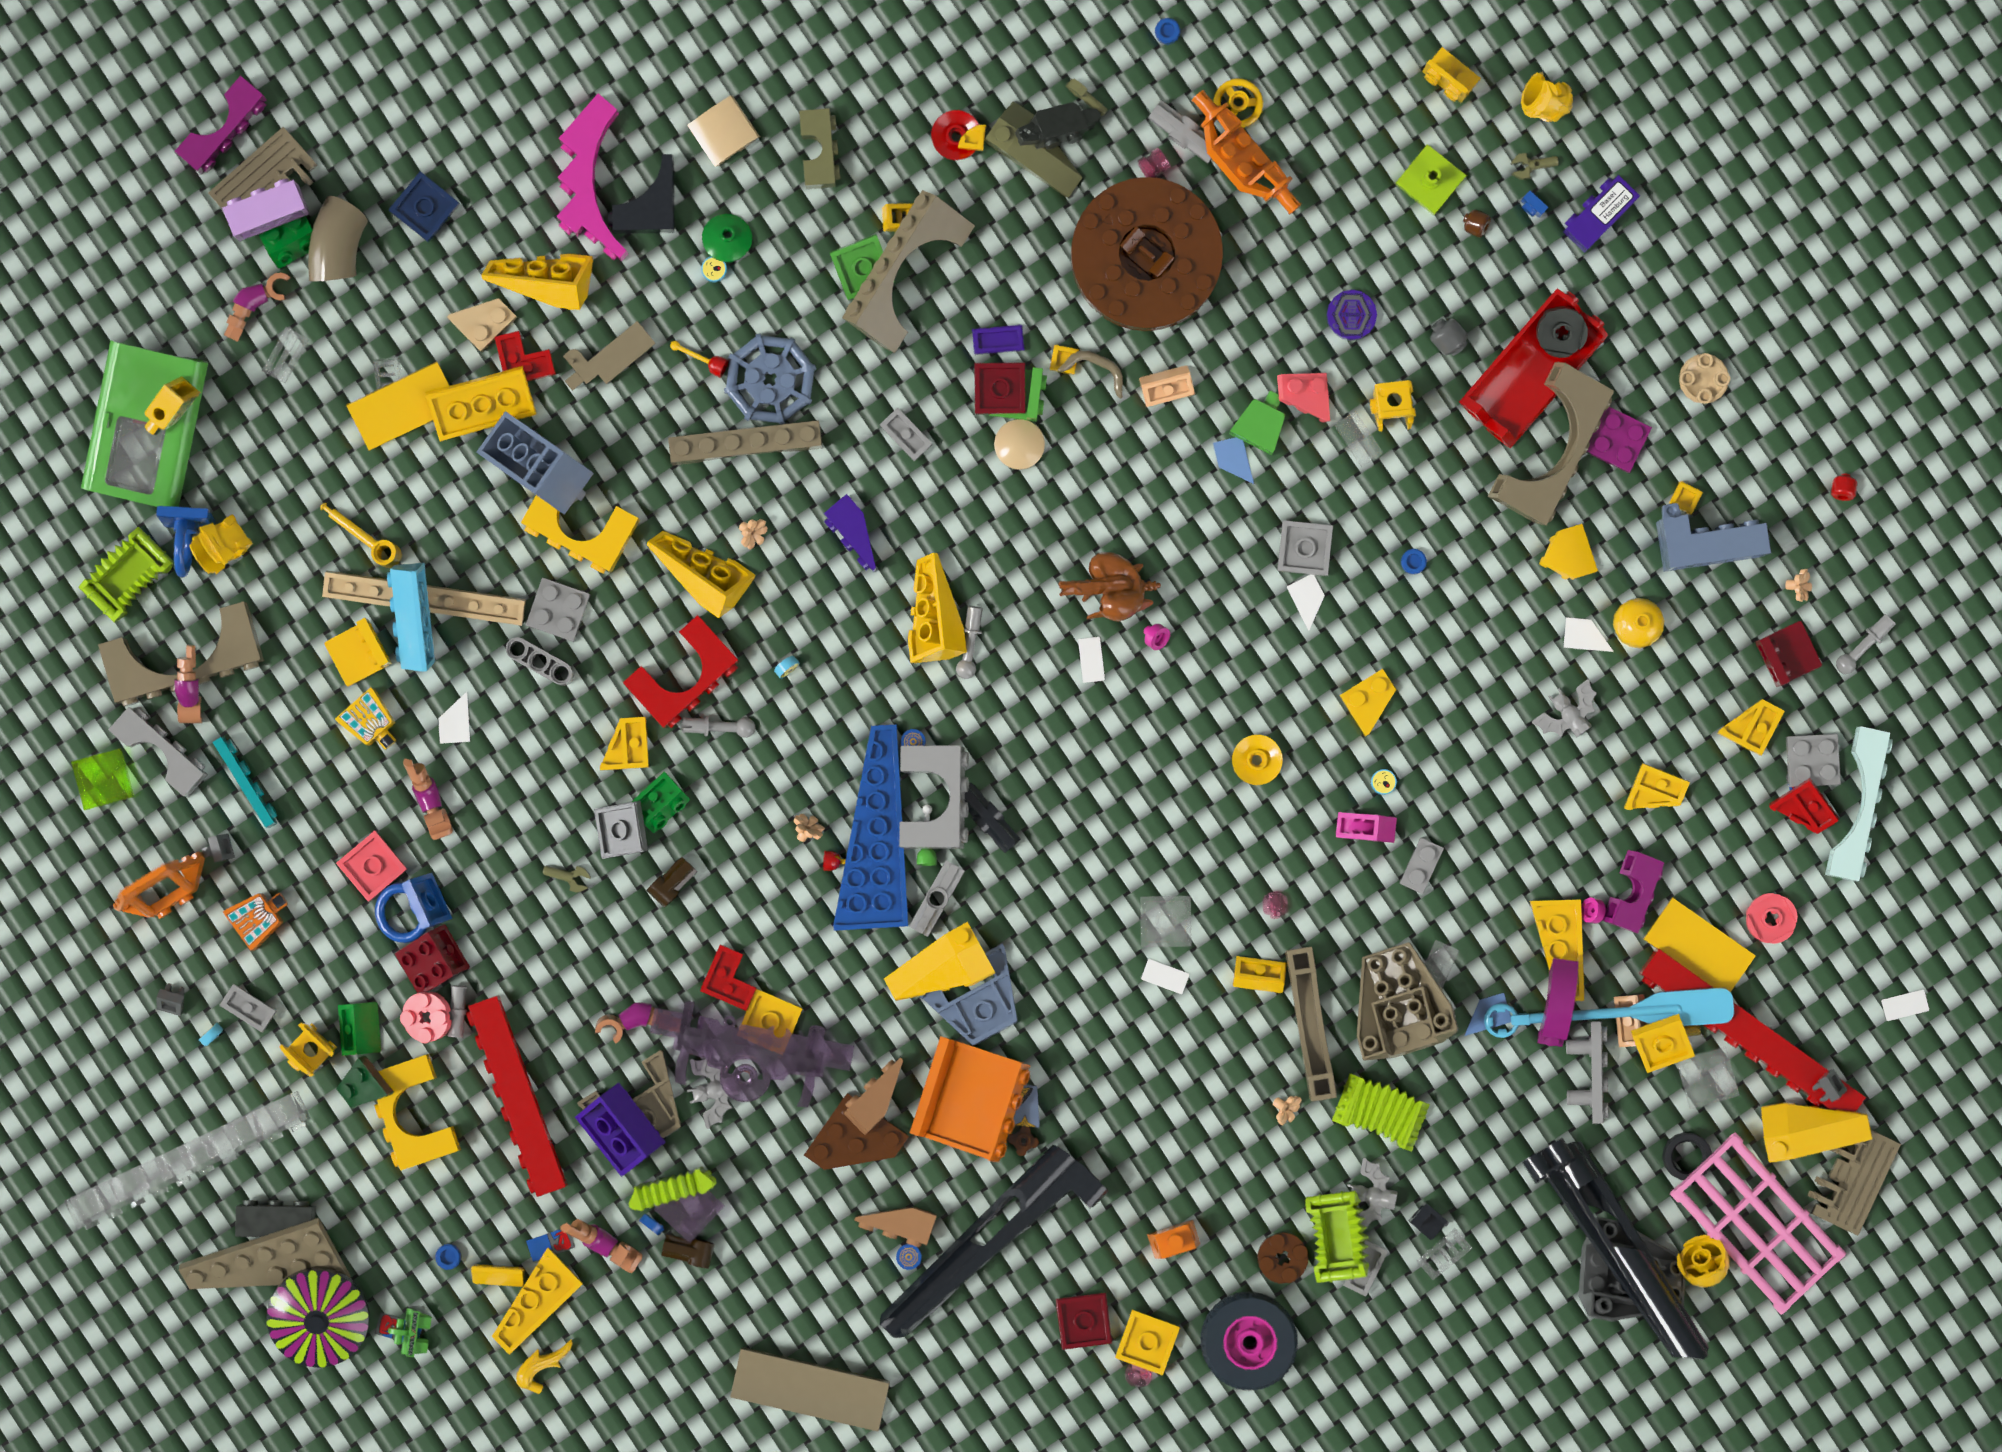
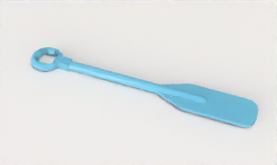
(1693, 1006)

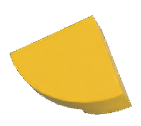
(973, 138)

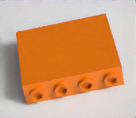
(970, 1099)

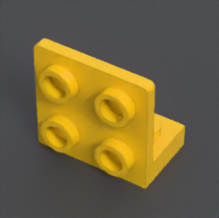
(1450, 75)
(357, 652)

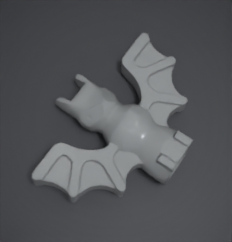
(1572, 716)
(712, 1090)
(1377, 1196)

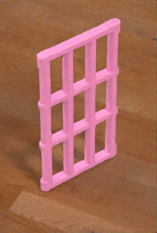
(1733, 1215)

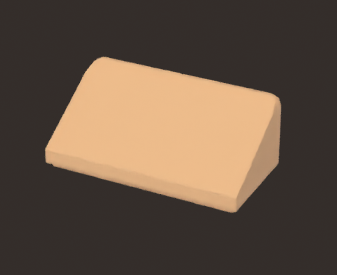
(1167, 386)
(1626, 1024)

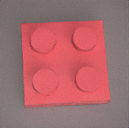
(372, 866)

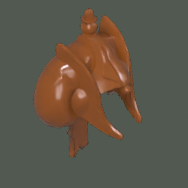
(1118, 582)

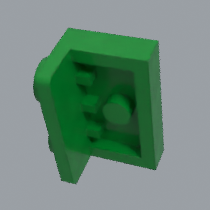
(288, 241)

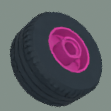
(1263, 1361)

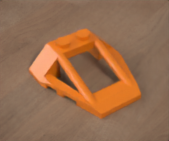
(130, 900)

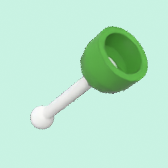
(927, 857)

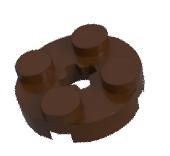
(1288, 1271)

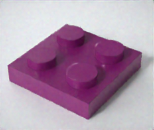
(1618, 439)

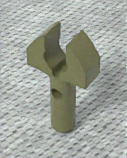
(1080, 91)
(1532, 165)
(568, 876)

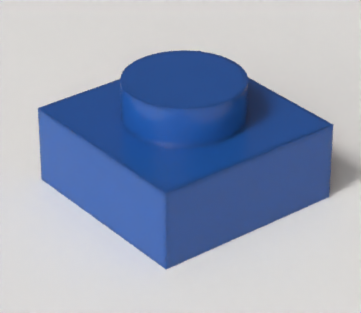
(1533, 205)

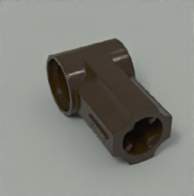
(667, 886)
(696, 1253)

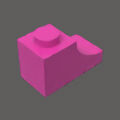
(1366, 827)

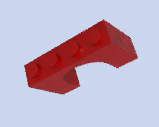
(668, 706)

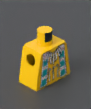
(368, 720)

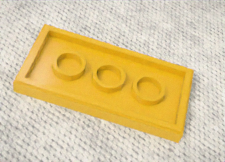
(480, 403)
(396, 406)
(1699, 946)

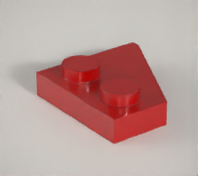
(1806, 807)

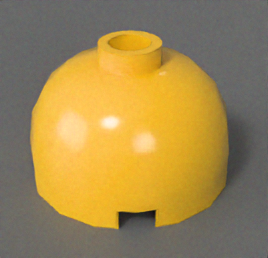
(1638, 623)
(1703, 1261)

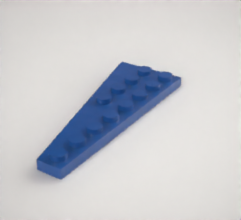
(874, 867)

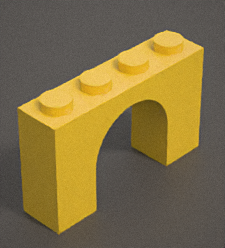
(601, 551)
(408, 1147)

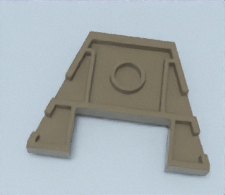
(656, 1102)

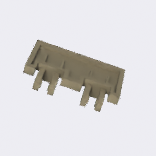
(263, 168)
(1857, 1182)

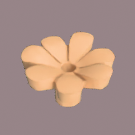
(752, 532)
(1800, 585)
(808, 827)
(1287, 1108)

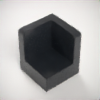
(1428, 1221)

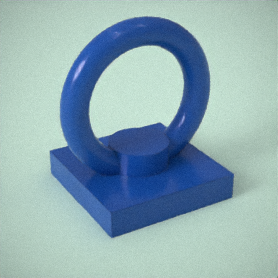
(185, 524)
(425, 902)

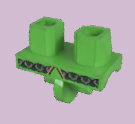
(411, 1344)

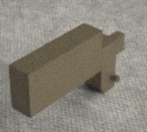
(611, 359)

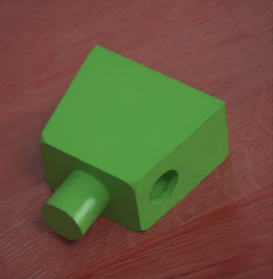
(1260, 423)

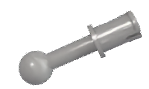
(1847, 663)
(966, 668)
(743, 727)

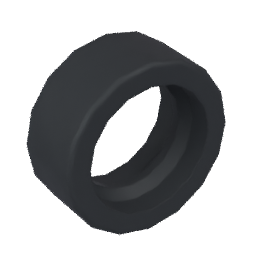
(1675, 1141)

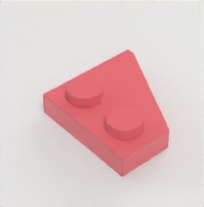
(1306, 392)

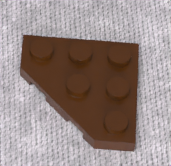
(844, 1144)

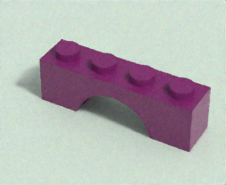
(243, 103)

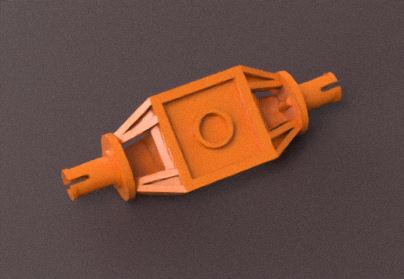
(1240, 155)

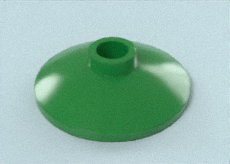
(724, 248)

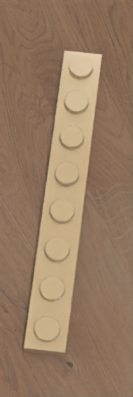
(441, 599)

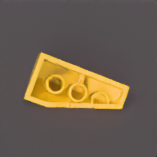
(552, 281)
(708, 579)
(946, 963)
(1802, 1130)

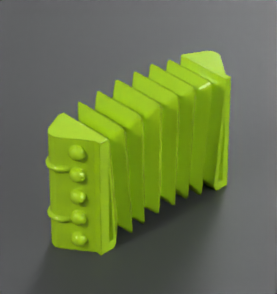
(125, 574)
(1381, 1110)
(667, 1190)
(1339, 1236)

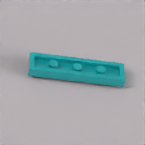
(251, 790)

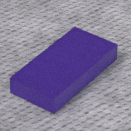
(998, 340)

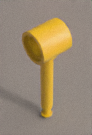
(376, 546)

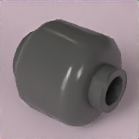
(1448, 336)

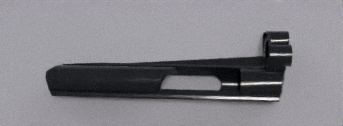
(1582, 1185)
(1037, 1192)

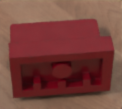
(1788, 653)
(432, 959)

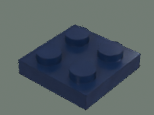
(424, 206)

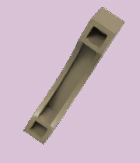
(742, 442)
(1310, 1024)

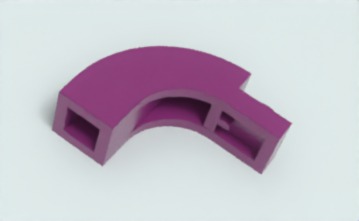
(1559, 1002)

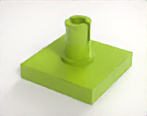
(1430, 179)

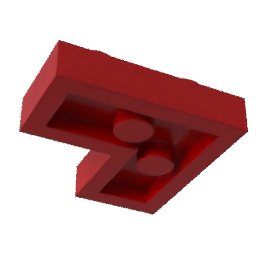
(512, 355)
(721, 981)

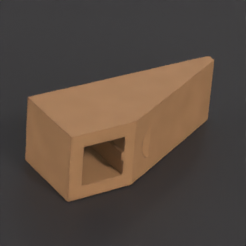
(874, 1102)
(904, 1222)

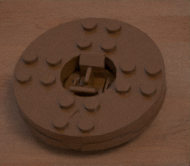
(1146, 254)

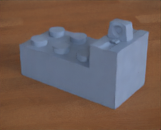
(535, 463)
(1689, 549)

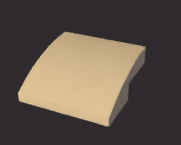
(723, 130)

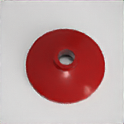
(943, 128)

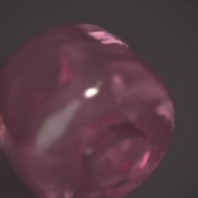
(1275, 904)
(1138, 1376)

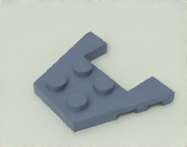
(984, 1009)

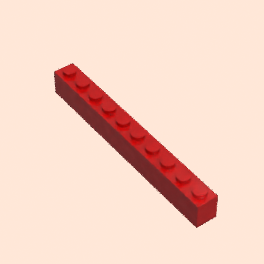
(1753, 1036)

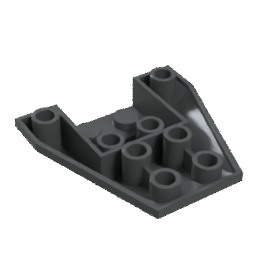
(1599, 1288)

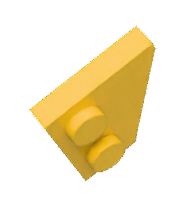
(1656, 789)

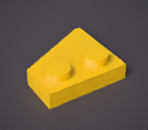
(1368, 700)
(1753, 726)
(628, 746)

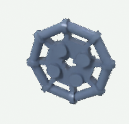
(770, 364)

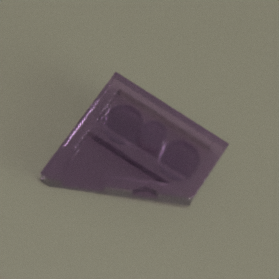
(691, 1214)

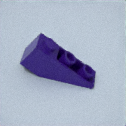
(851, 524)

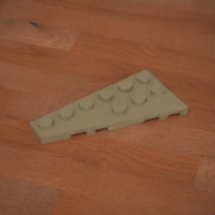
(265, 1259)

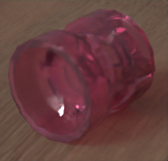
(1158, 160)

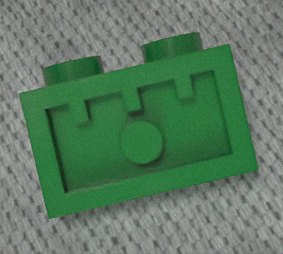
(661, 802)

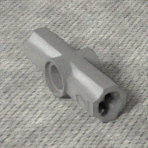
(1180, 130)
(945, 883)

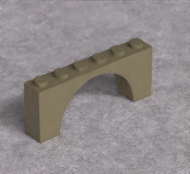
(872, 306)
(1584, 404)
(236, 649)

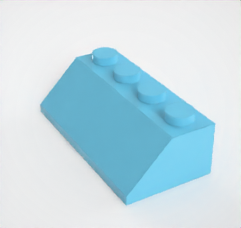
(412, 616)

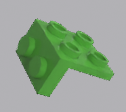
(1033, 406)

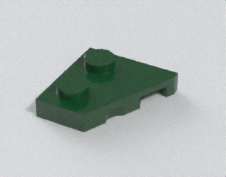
(363, 1084)

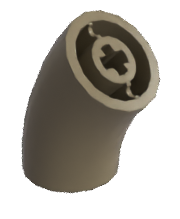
(335, 240)

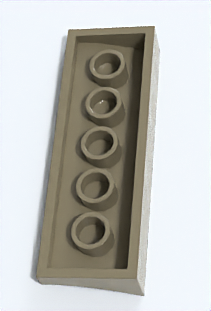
(810, 1389)

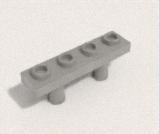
(1594, 1096)

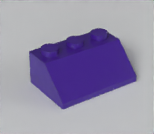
(620, 1129)

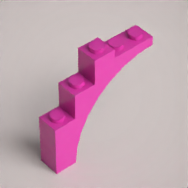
(584, 140)

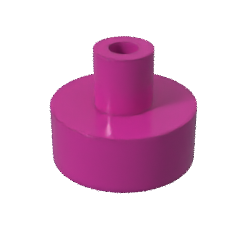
(1156, 636)
(1593, 910)

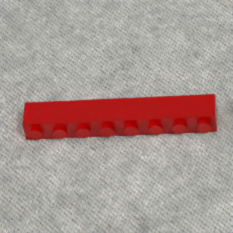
(517, 1096)

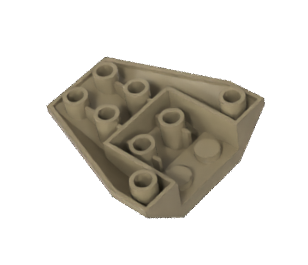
(1400, 1005)

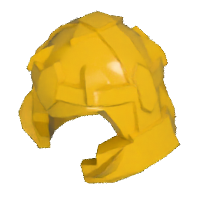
(1546, 100)

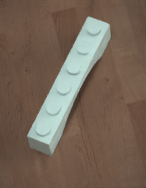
(1869, 753)

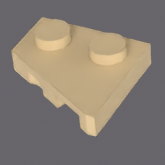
(483, 322)

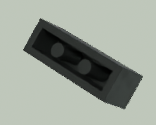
(262, 1220)

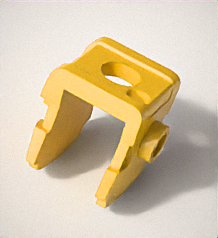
(1382, 409)
(219, 544)
(296, 1053)

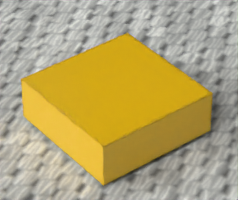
(1059, 356)
(1686, 497)

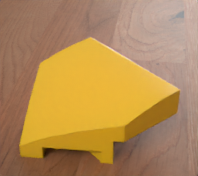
(1570, 553)

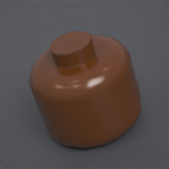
(1476, 223)

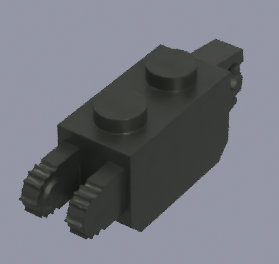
(1057, 126)

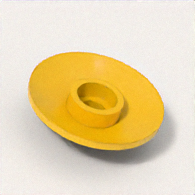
(1270, 756)

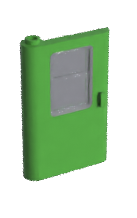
(126, 457)

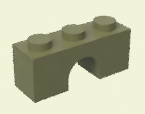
(818, 126)

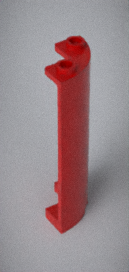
(1513, 387)

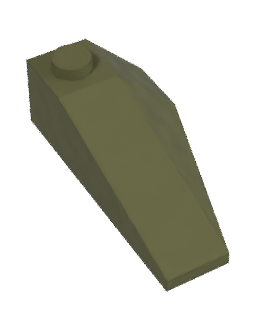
(1045, 164)

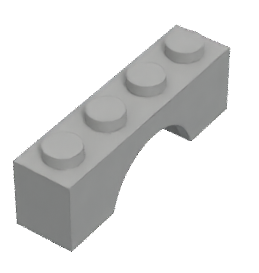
(182, 772)

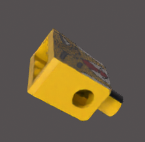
(170, 405)

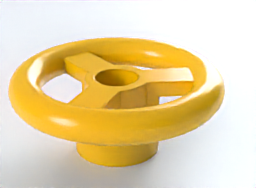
(1247, 102)

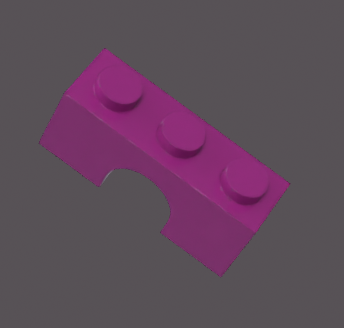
(1644, 875)

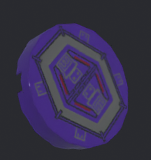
(1351, 315)

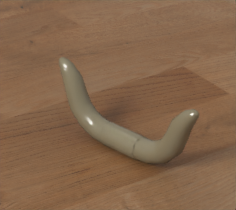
(1100, 361)

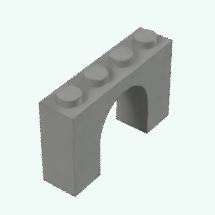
(948, 829)

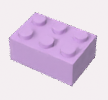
(265, 209)

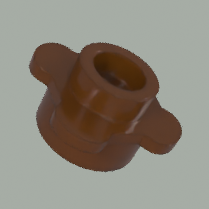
(1022, 1148)

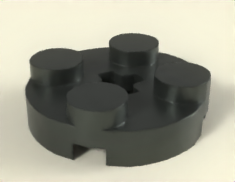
(1553, 320)

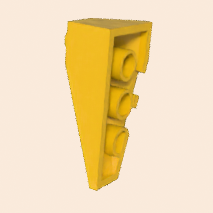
(937, 624)

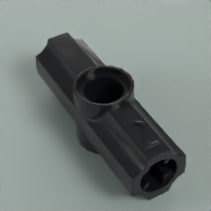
(990, 819)

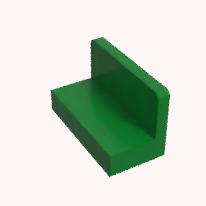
(359, 1028)

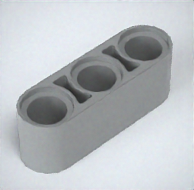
(529, 655)

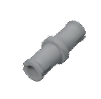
(458, 1011)

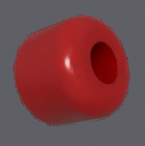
(1844, 487)

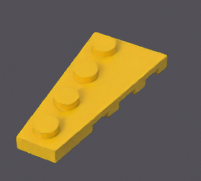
(1561, 934)
(541, 1295)

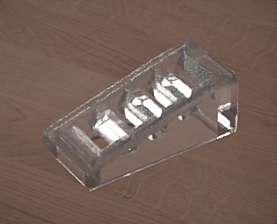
(385, 362)
(1438, 1247)

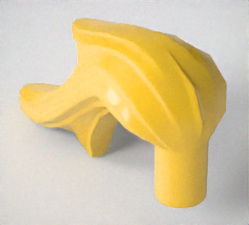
(537, 1363)

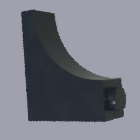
(651, 211)

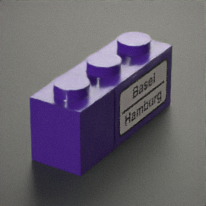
(1600, 212)

